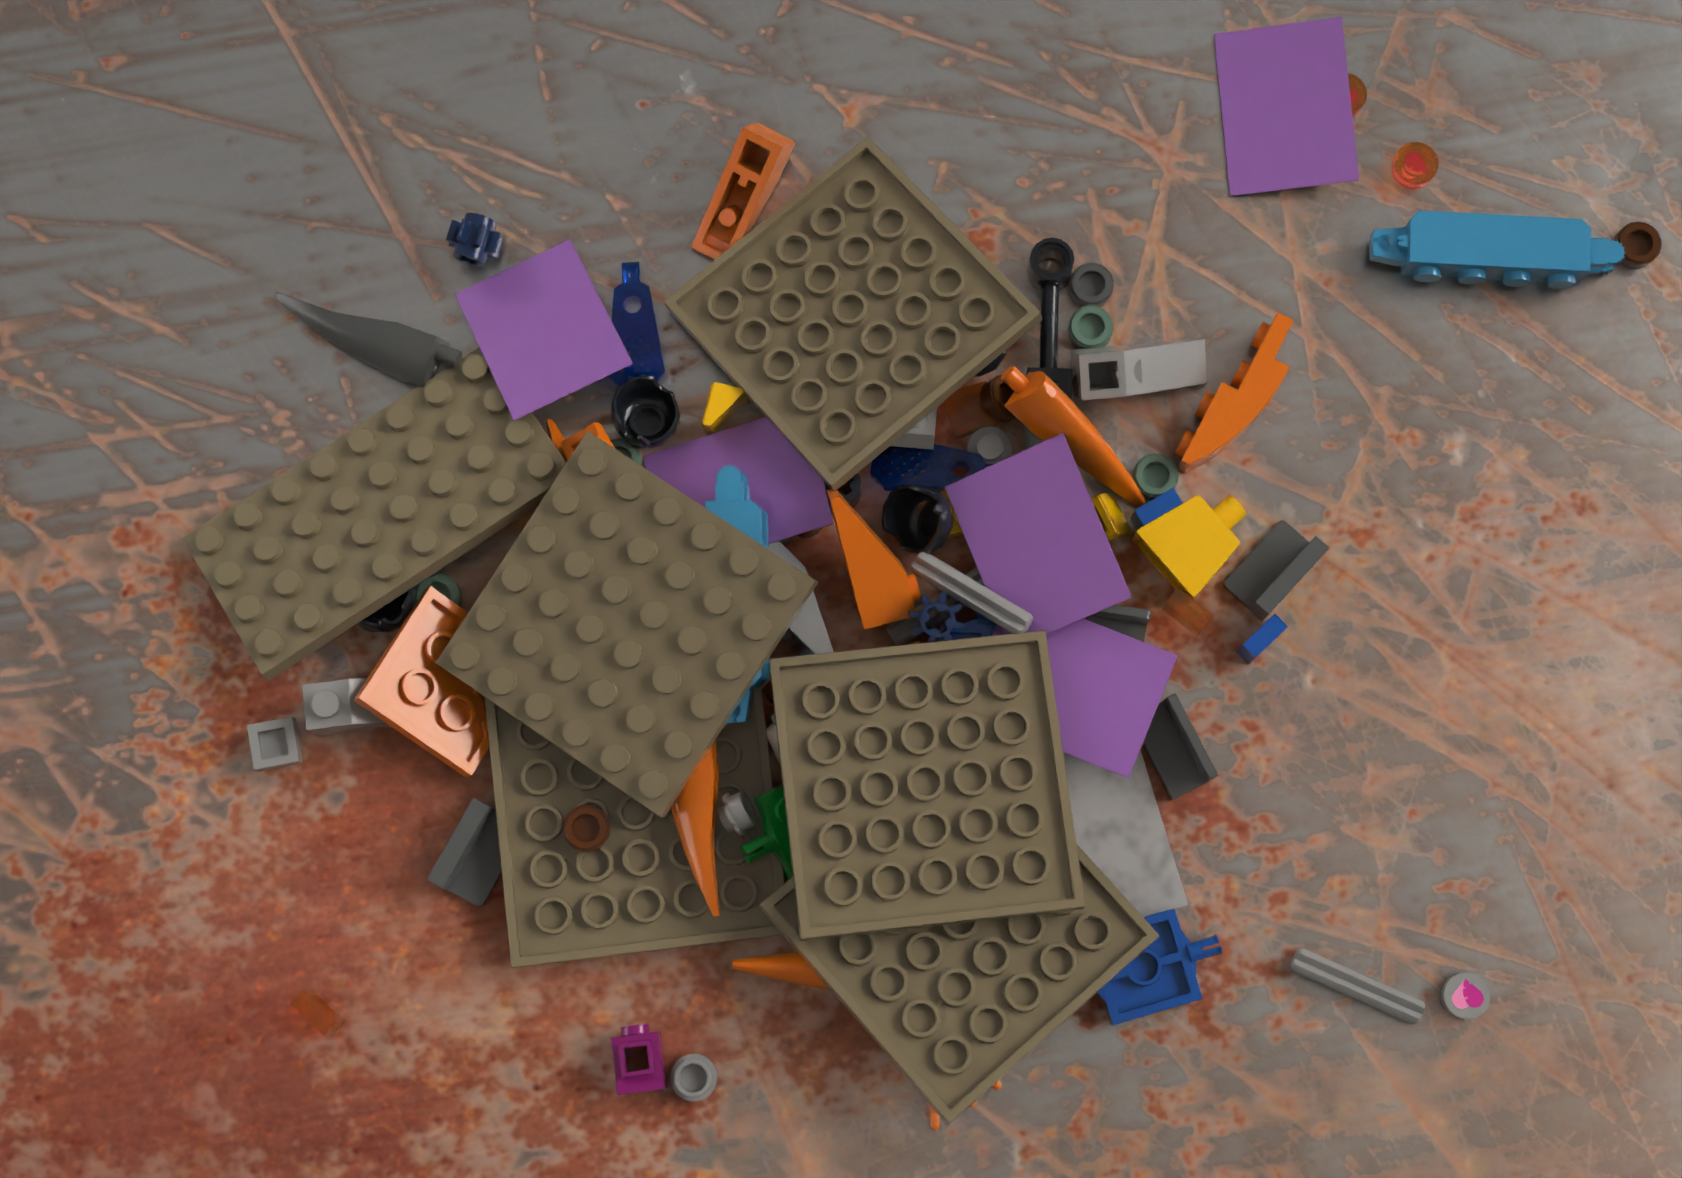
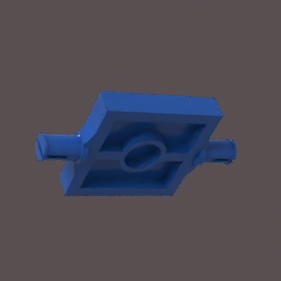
(1159, 975)

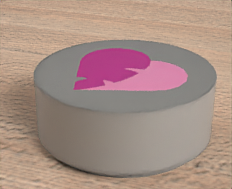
(1465, 995)

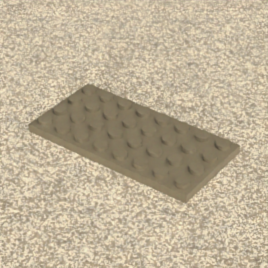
(373, 514)

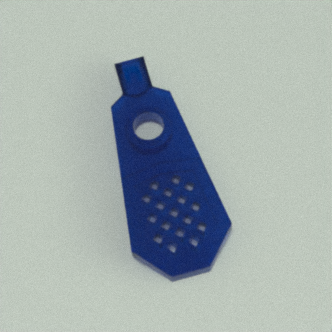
(636, 326)
(936, 467)

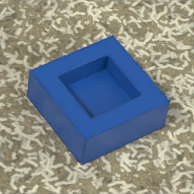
(1155, 508)
(1261, 638)

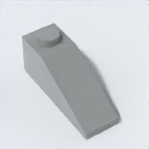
(332, 711)

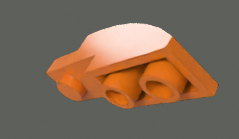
(1231, 410)

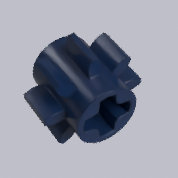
(474, 239)
(939, 606)

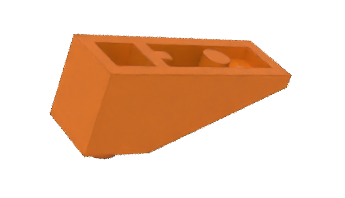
(743, 188)
(876, 575)

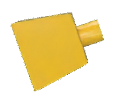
(1191, 542)

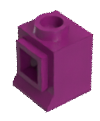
(640, 1080)

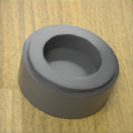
(1091, 285)

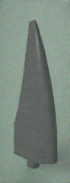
(380, 343)

